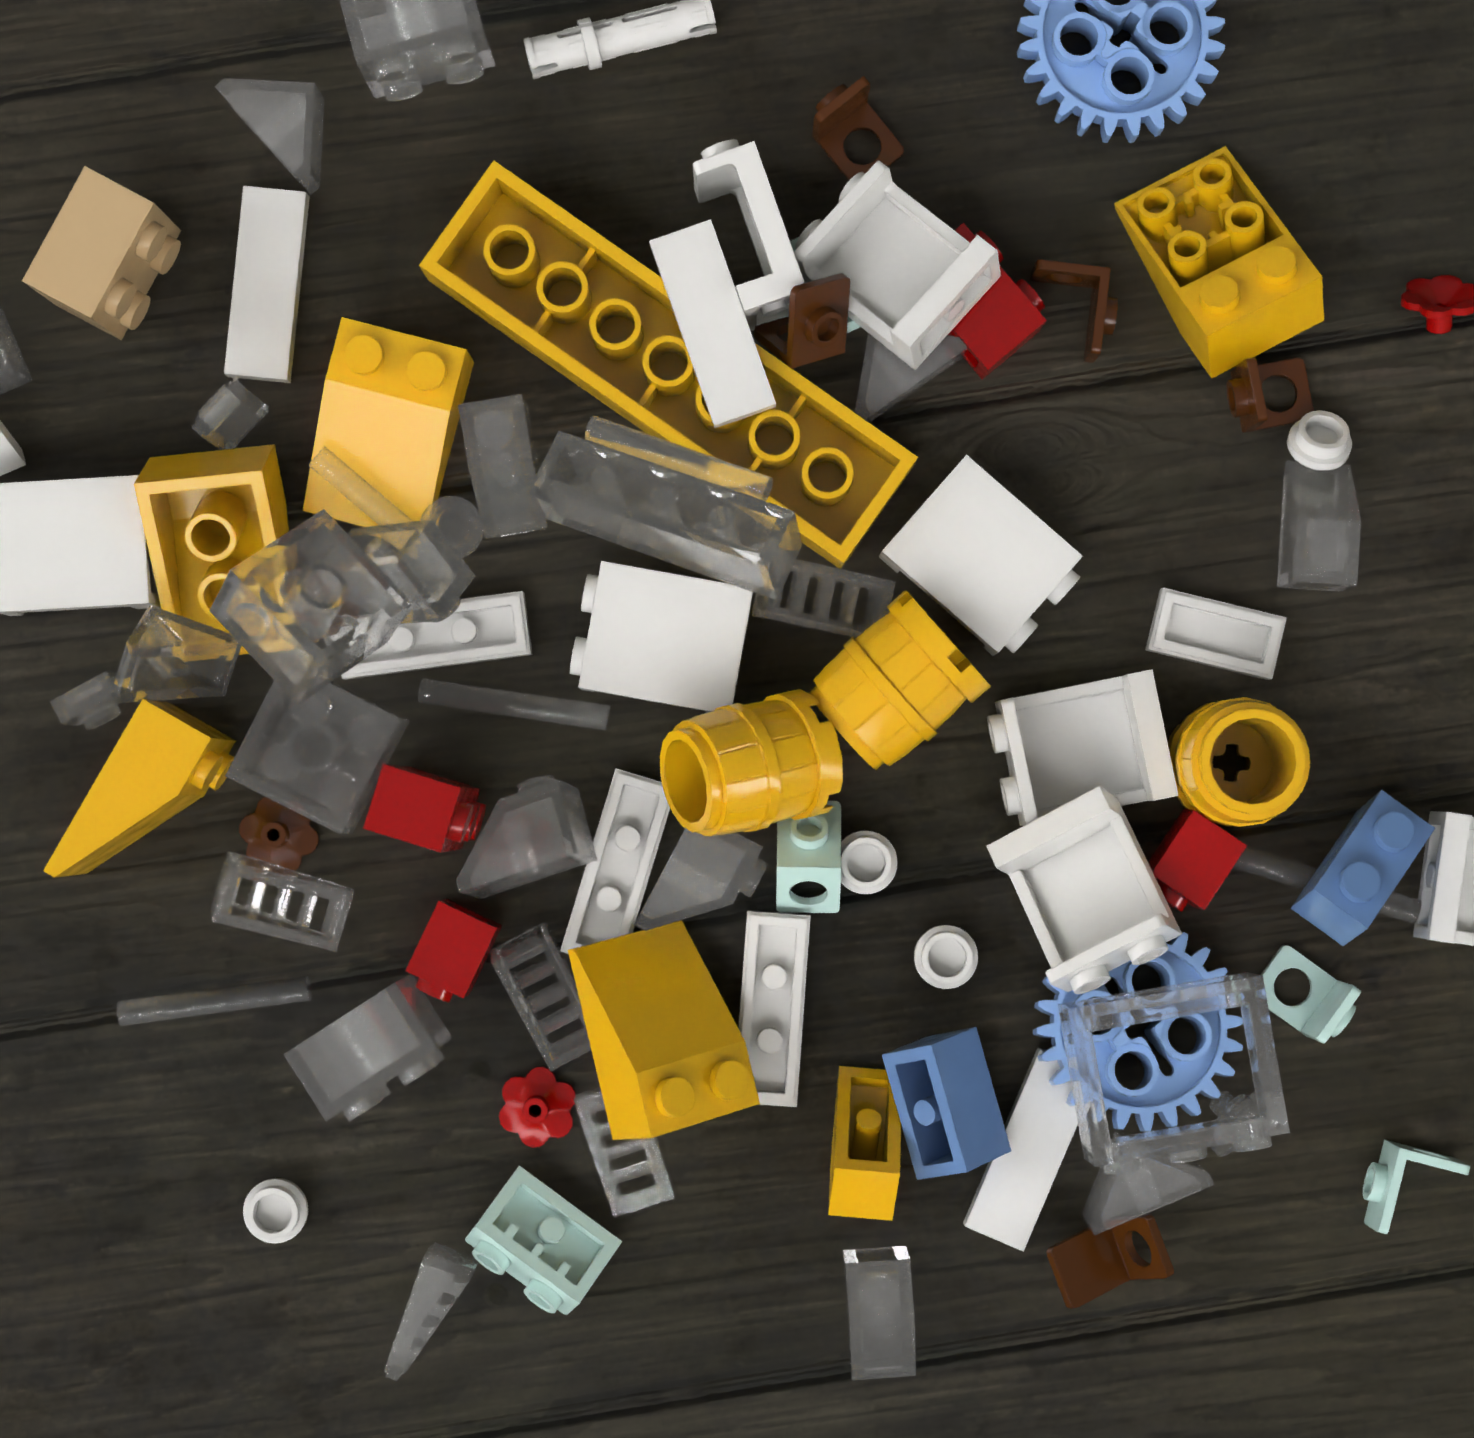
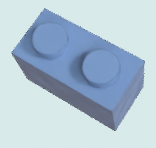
(1363, 868)
(946, 1103)

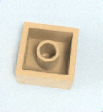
(104, 254)

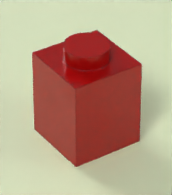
(1194, 860)
(452, 951)

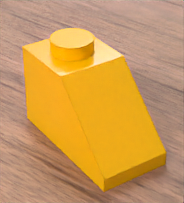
(864, 1146)

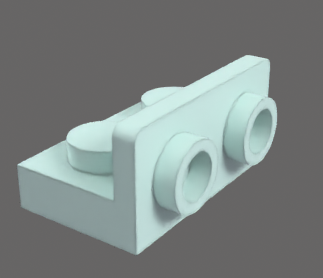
(542, 1243)

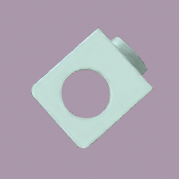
(809, 852)
(1327, 1006)
(1385, 1177)

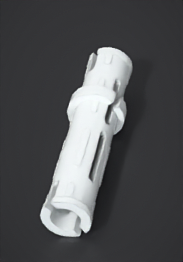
(618, 36)

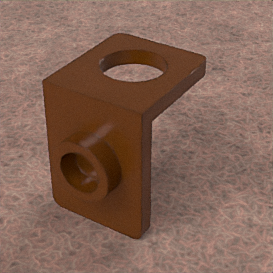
(845, 112)
(1102, 307)
(814, 322)
(1247, 397)
(1095, 1264)

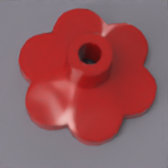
(1439, 300)
(539, 1089)

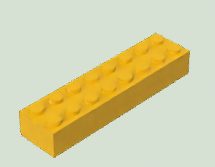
(617, 338)

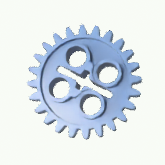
(1085, 81)
(1156, 1092)

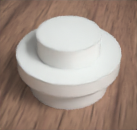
(1320, 440)
(867, 862)
(946, 956)
(275, 1210)

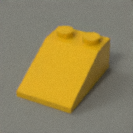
(388, 417)
(205, 518)
(150, 776)
(660, 1033)

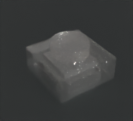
(88, 703)

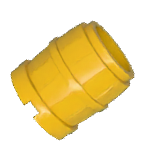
(896, 684)
(1273, 753)
(751, 765)

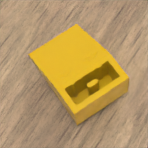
(1222, 261)

